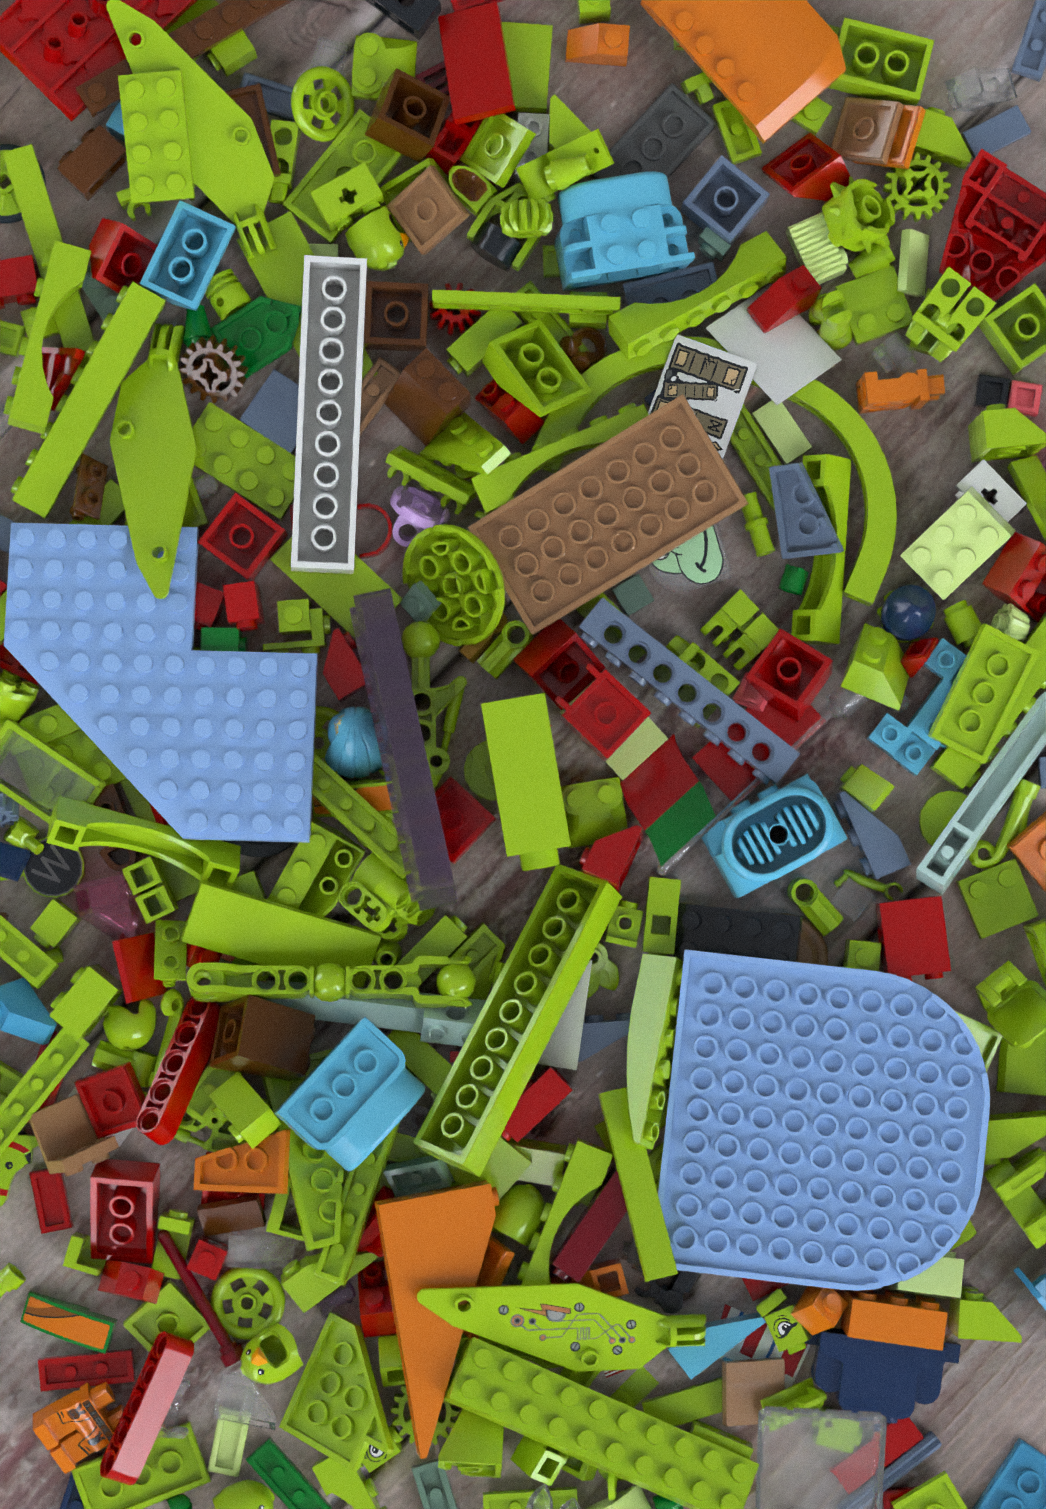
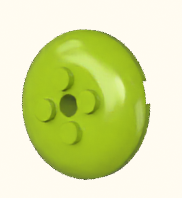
(461, 577)

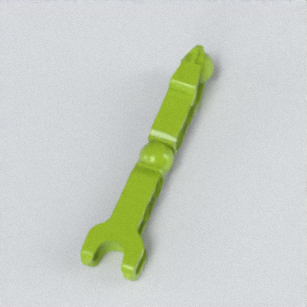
(332, 982)

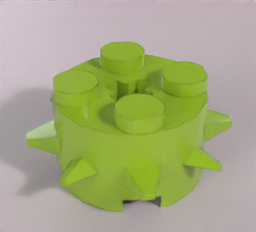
(858, 216)

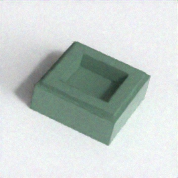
(633, 595)

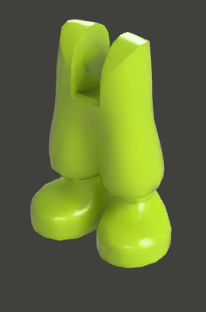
(834, 317)

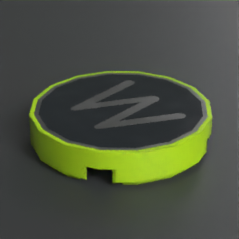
(54, 870)

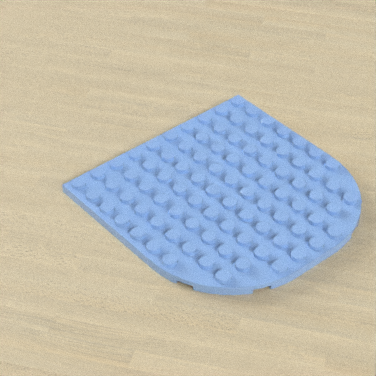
(818, 1124)

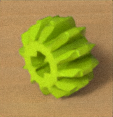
(526, 218)

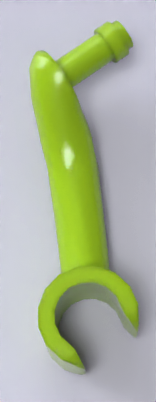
(867, 882)

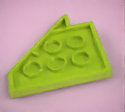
(338, 1398)

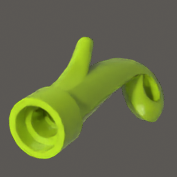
(1014, 824)
(173, 1006)

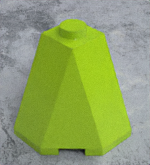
(473, 1447)

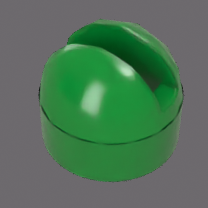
(180, 1502)

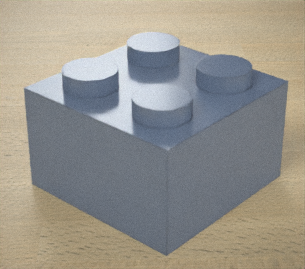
(725, 201)

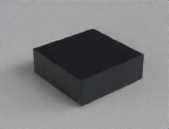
(991, 390)

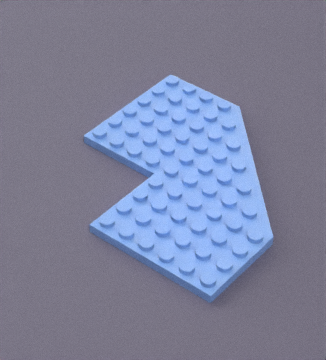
(199, 733)

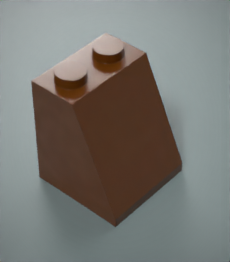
(427, 397)
(263, 1039)

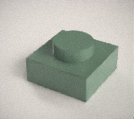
(713, 245)
(420, 602)

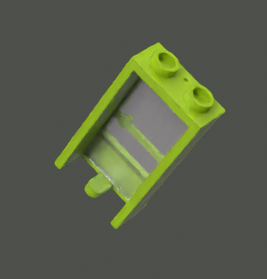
(39, 773)

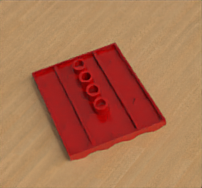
(71, 42)

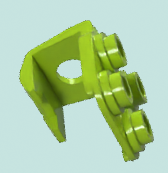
(1013, 1005)

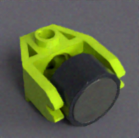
(489, 239)

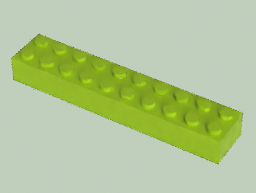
(518, 1019)
(598, 1429)

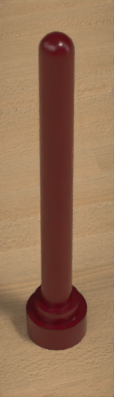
(229, 1349)

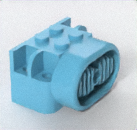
(619, 231)
(743, 843)
(353, 1096)

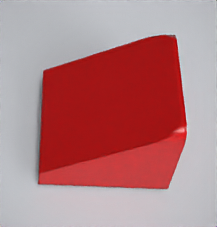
(918, 654)

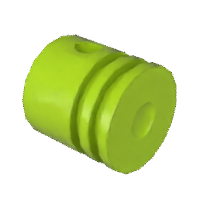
(226, 294)

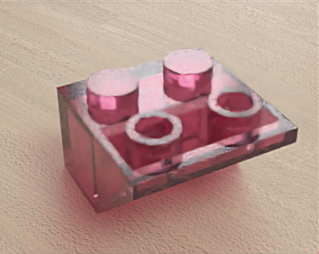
(107, 906)

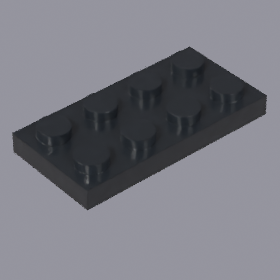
(737, 932)

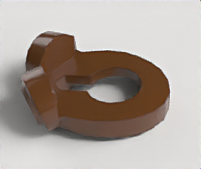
(580, 359)

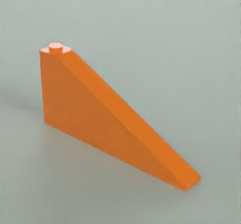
(432, 1243)

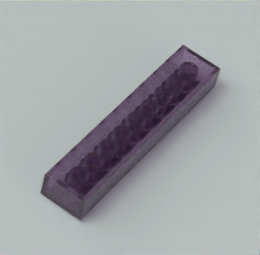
(405, 756)

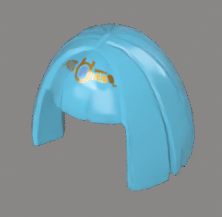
(353, 743)

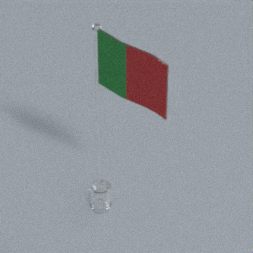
(672, 800)

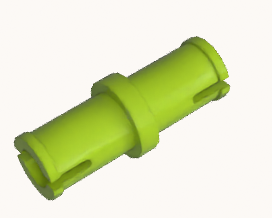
(756, 525)

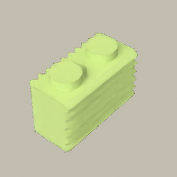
(815, 250)

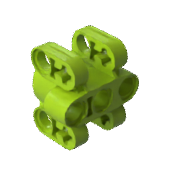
(387, 896)
(1014, 1188)

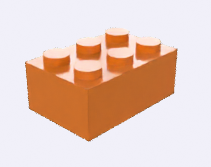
(895, 1319)

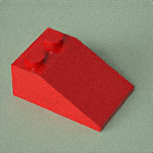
(124, 1210)

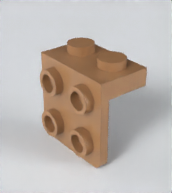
(69, 1137)

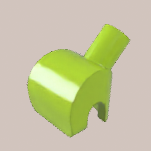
(23, 835)

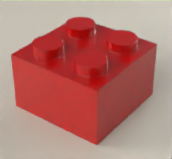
(243, 537)

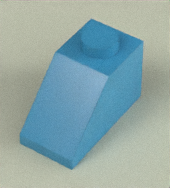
(24, 1013)

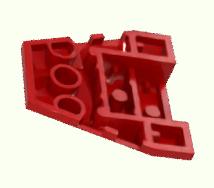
(995, 228)

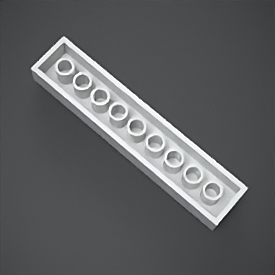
(328, 414)

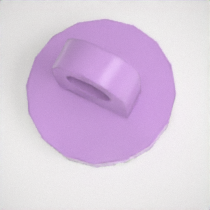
(416, 509)

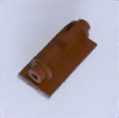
(88, 489)

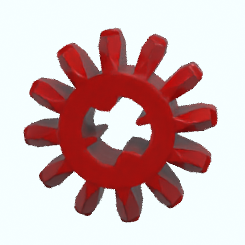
(451, 320)

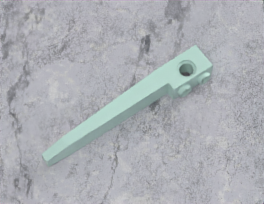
(984, 801)
(436, 1025)

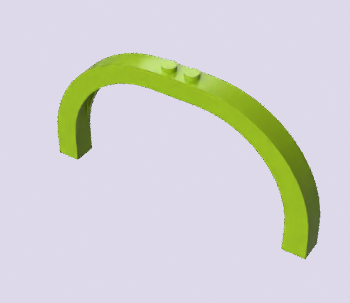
(815, 397)

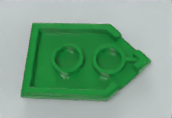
(260, 331)

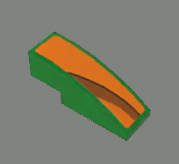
(69, 1322)

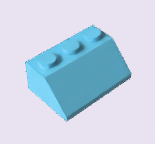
(187, 256)

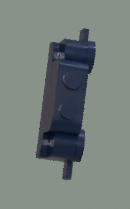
(878, 1374)

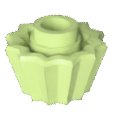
(1012, 622)

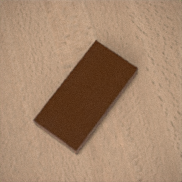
(231, 1215)

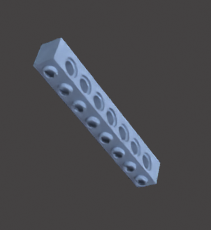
(780, 753)

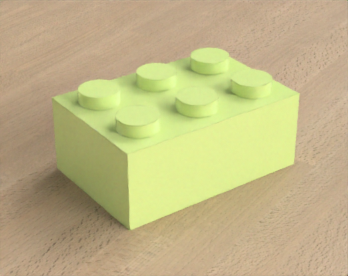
(958, 543)

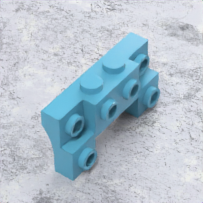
(910, 743)

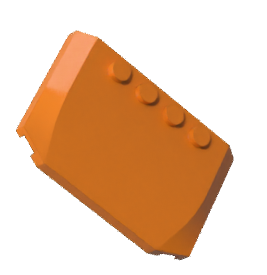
(757, 52)

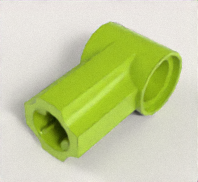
(503, 650)
(815, 907)
(108, 1056)

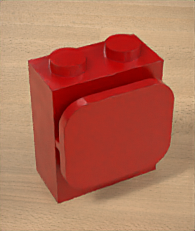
(913, 937)
(536, 1102)

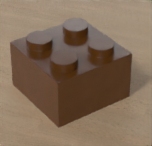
(407, 115)
(396, 316)

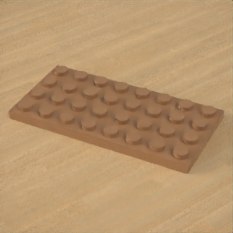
(609, 514)

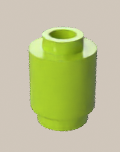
(962, 623)

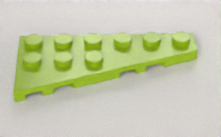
(312, 1173)

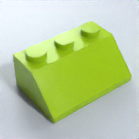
(1003, 434)

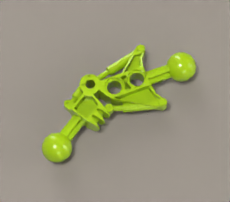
(420, 643)

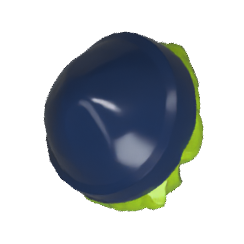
(907, 613)

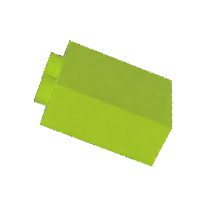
(526, 780)

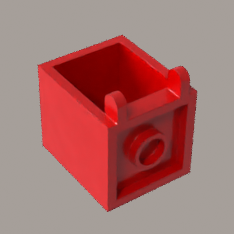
(603, 714)

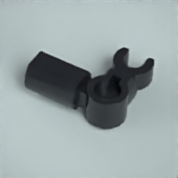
(670, 1298)

